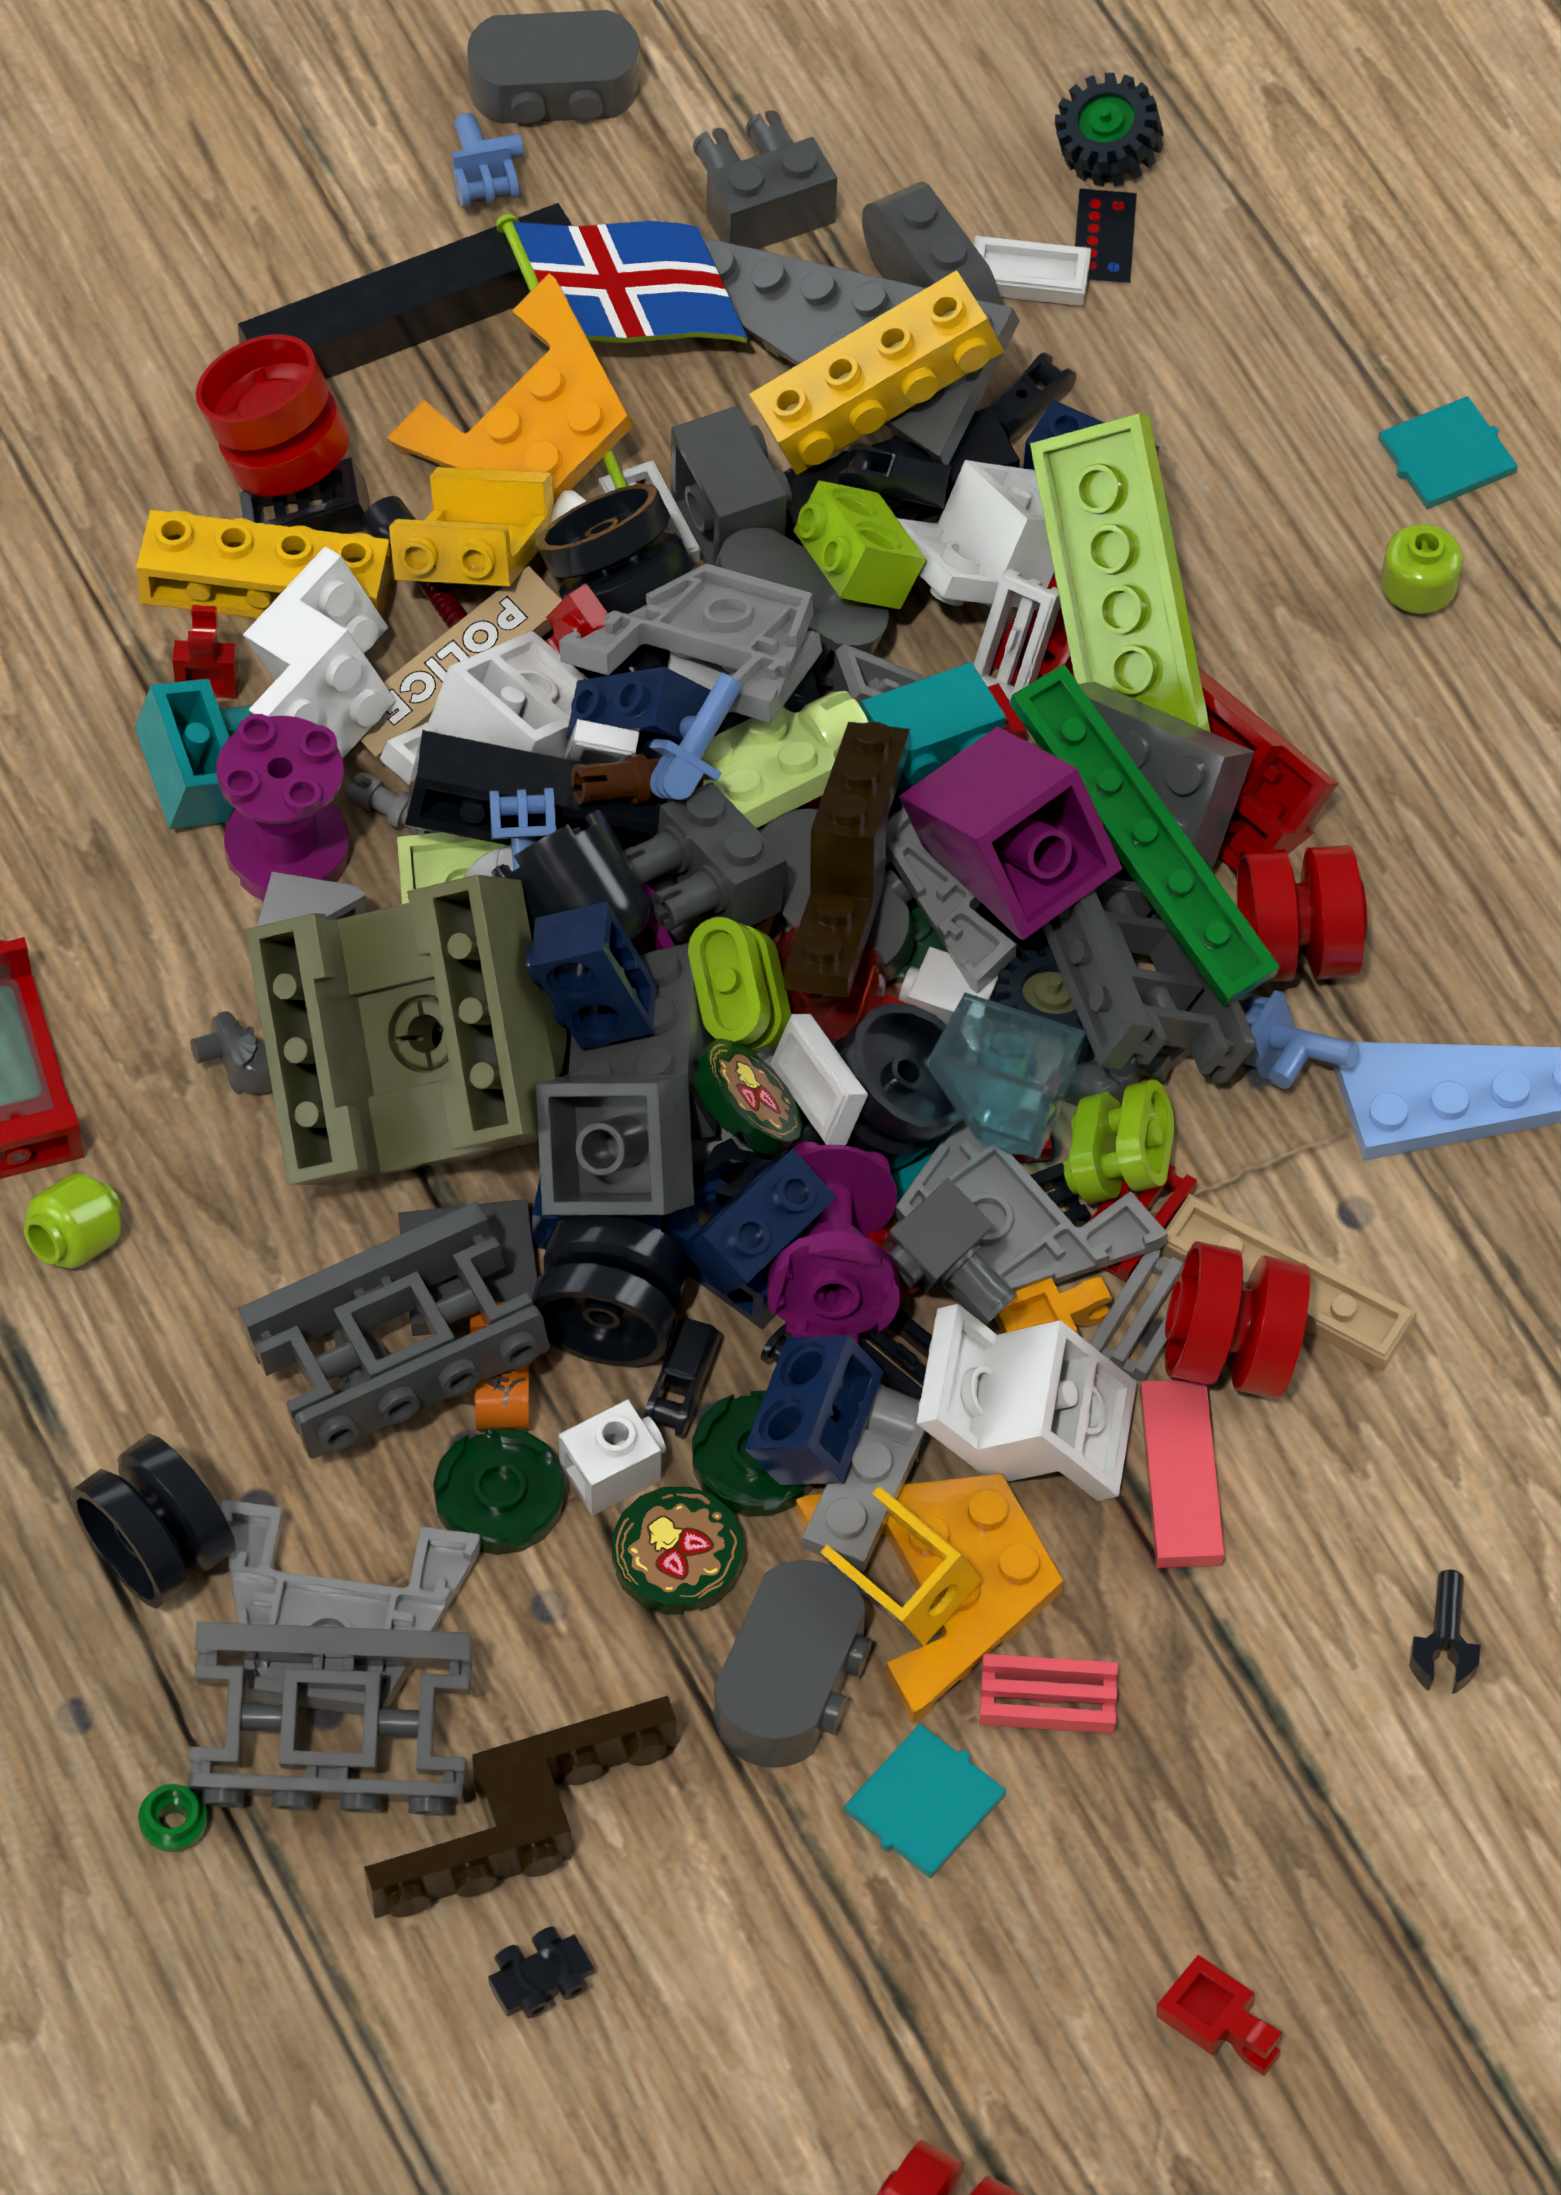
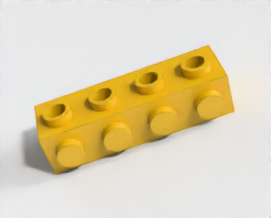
(877, 372)
(243, 562)

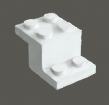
(985, 529)
(316, 650)
(502, 697)
(1027, 1402)

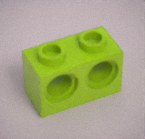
(859, 545)

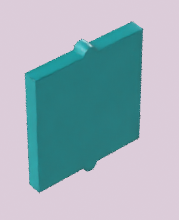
(1447, 452)
(925, 1801)

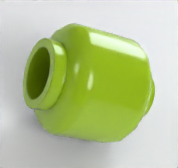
(1421, 568)
(73, 1221)

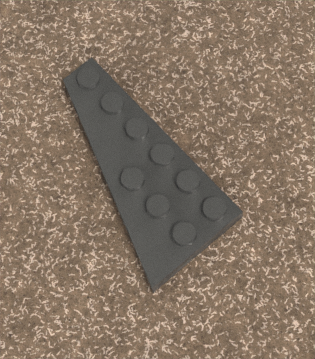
(809, 306)

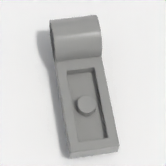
(847, 1512)

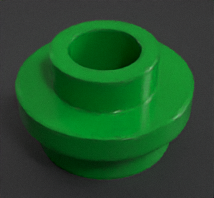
(169, 1800)

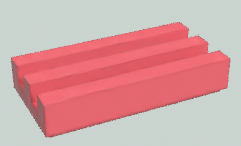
(1049, 1671)

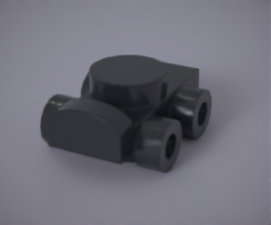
(539, 1978)

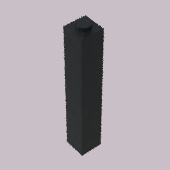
(406, 300)

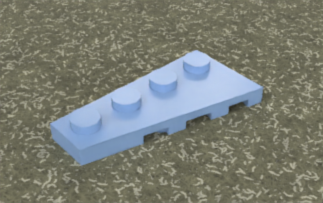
(1446, 1093)

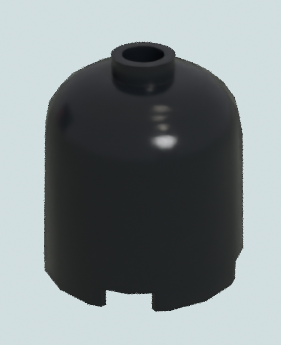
(578, 871)

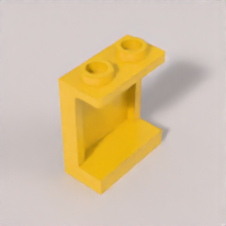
(478, 527)

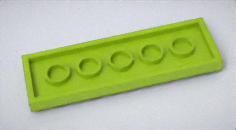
(1119, 565)

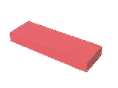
(1181, 1474)

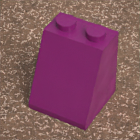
(1013, 829)

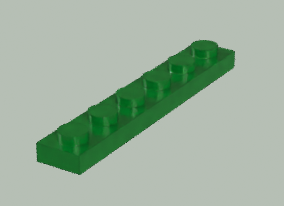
(1147, 837)

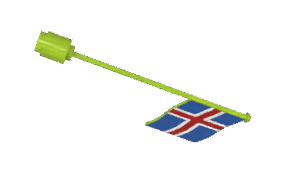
(628, 282)

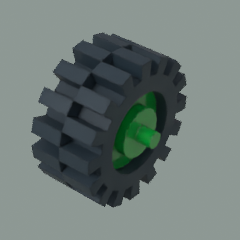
(1109, 129)

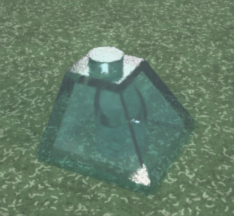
(1006, 1072)

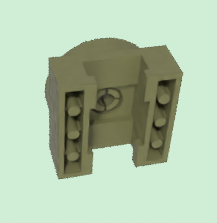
(353, 1023)

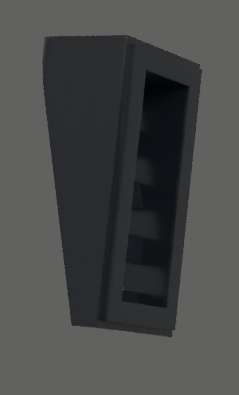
(342, 505)

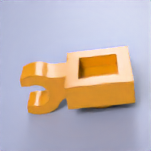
(1043, 1304)

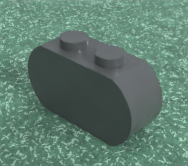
(553, 66)
(920, 242)
(839, 621)
(892, 925)
(791, 1664)

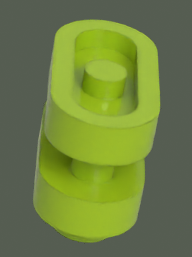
(739, 983)
(1120, 1142)

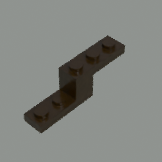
(847, 859)
(521, 1808)

